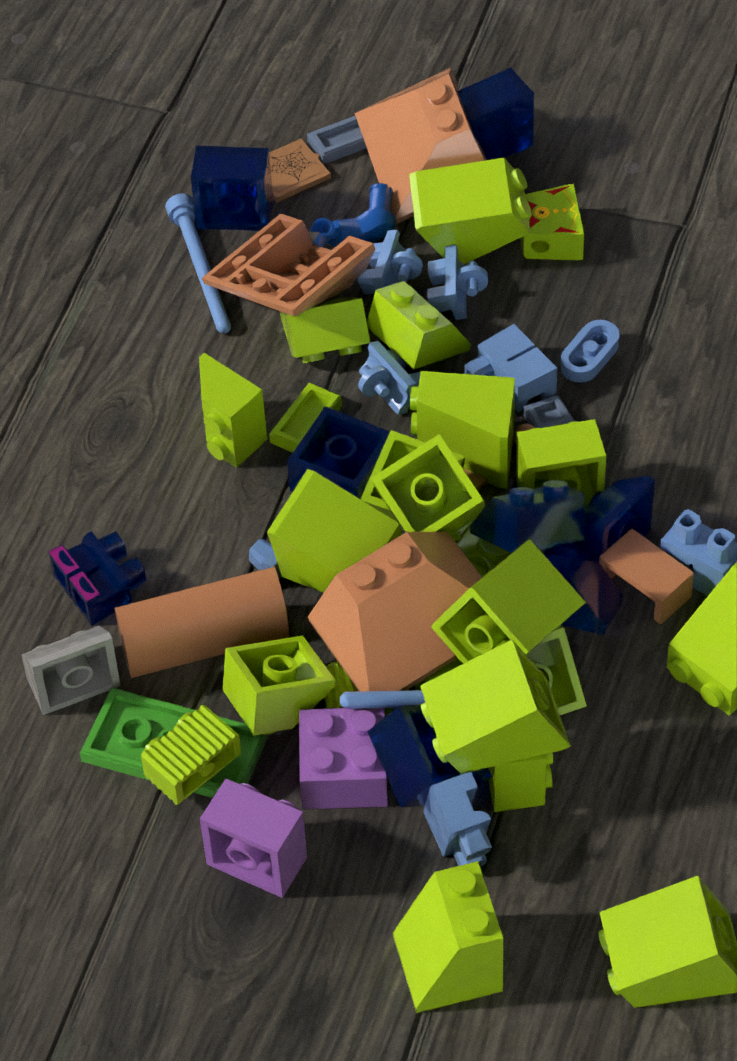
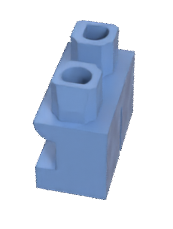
(514, 355)
(701, 550)
(455, 823)

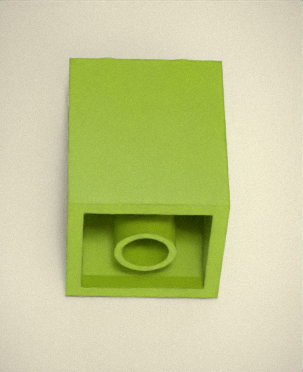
(470, 206)
(471, 416)
(326, 532)
(515, 600)
(706, 647)
(493, 711)
(451, 940)
(670, 945)

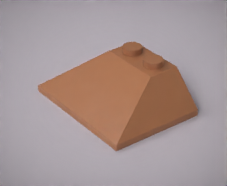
(417, 132)
(287, 270)
(383, 608)

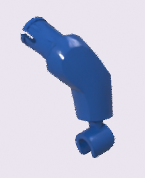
(368, 226)

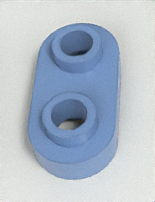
(584, 355)

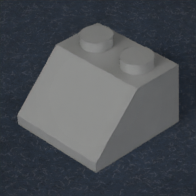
(72, 669)

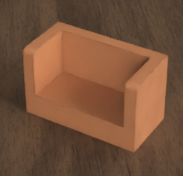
(650, 572)

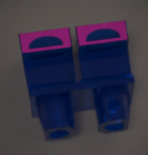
(93, 576)

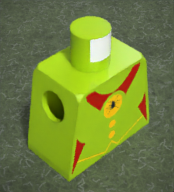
(554, 225)

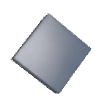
(547, 413)

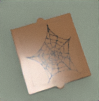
(295, 170)

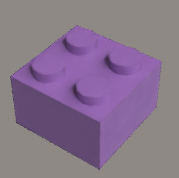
(339, 759)
(254, 837)

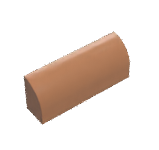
(202, 621)

